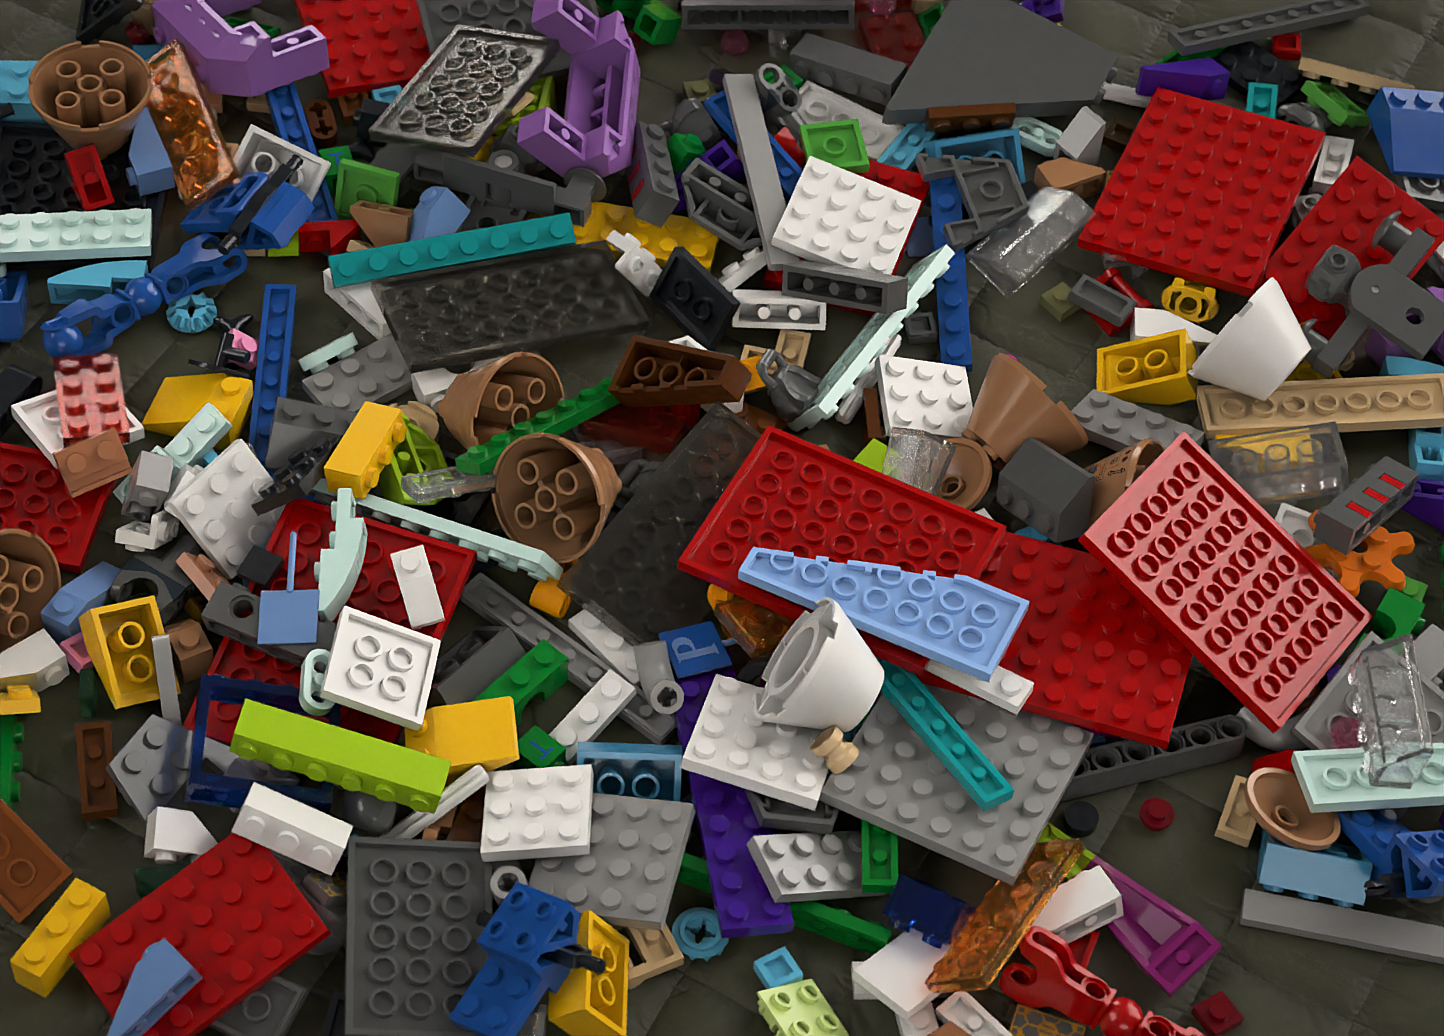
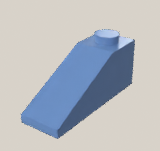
(148, 160)
(437, 214)
(76, 598)
(153, 989)

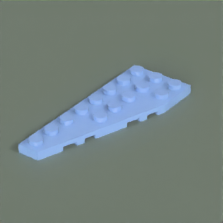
(933, 615)

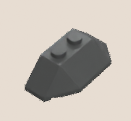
(720, 205)

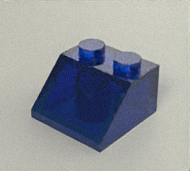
(927, 910)

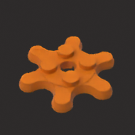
(1370, 565)

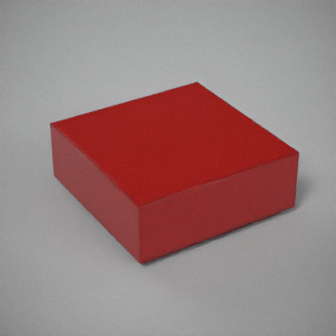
(1286, 46)

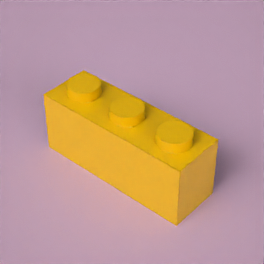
(365, 449)
(69, 923)

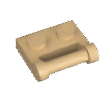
(656, 950)

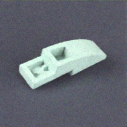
(190, 443)
(341, 563)

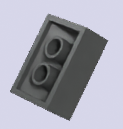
(300, 426)
(1046, 491)
(473, 665)

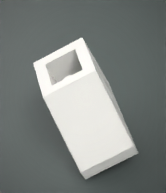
(176, 836)

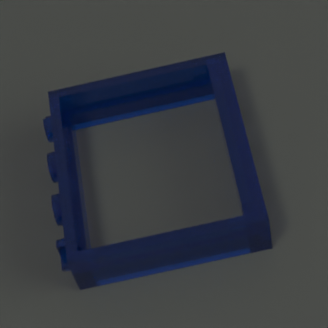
(229, 790)

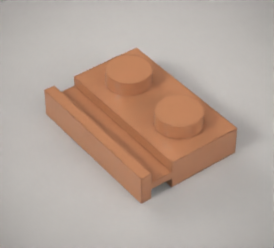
(92, 462)
(201, 572)

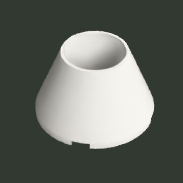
(1255, 346)
(820, 673)

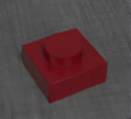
(1217, 1015)

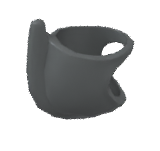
(368, 812)

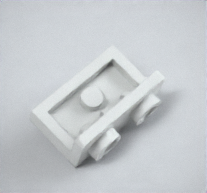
(635, 263)
(151, 535)

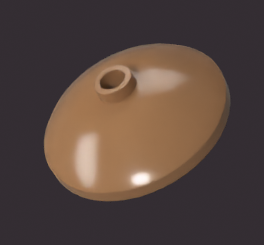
(966, 475)
(1282, 811)

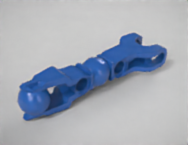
(142, 296)

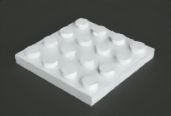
(845, 219)
(753, 753)

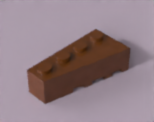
(676, 374)

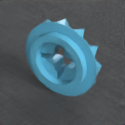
(202, 317)
(689, 923)

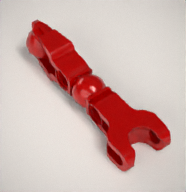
(1076, 991)

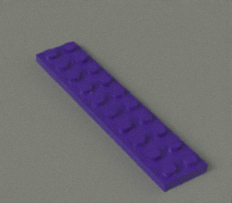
(724, 828)

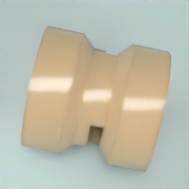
(834, 749)

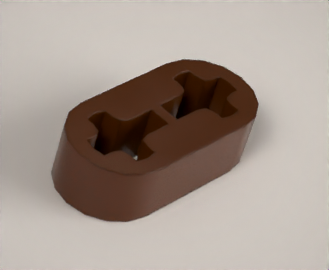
(325, 123)

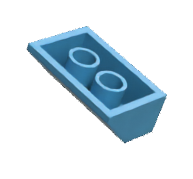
(991, 144)
(634, 769)
(1329, 873)

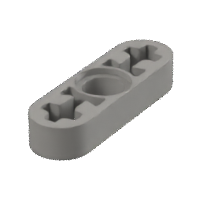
(166, 678)

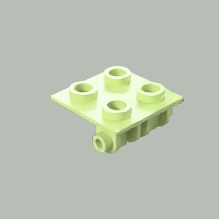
(799, 1011)

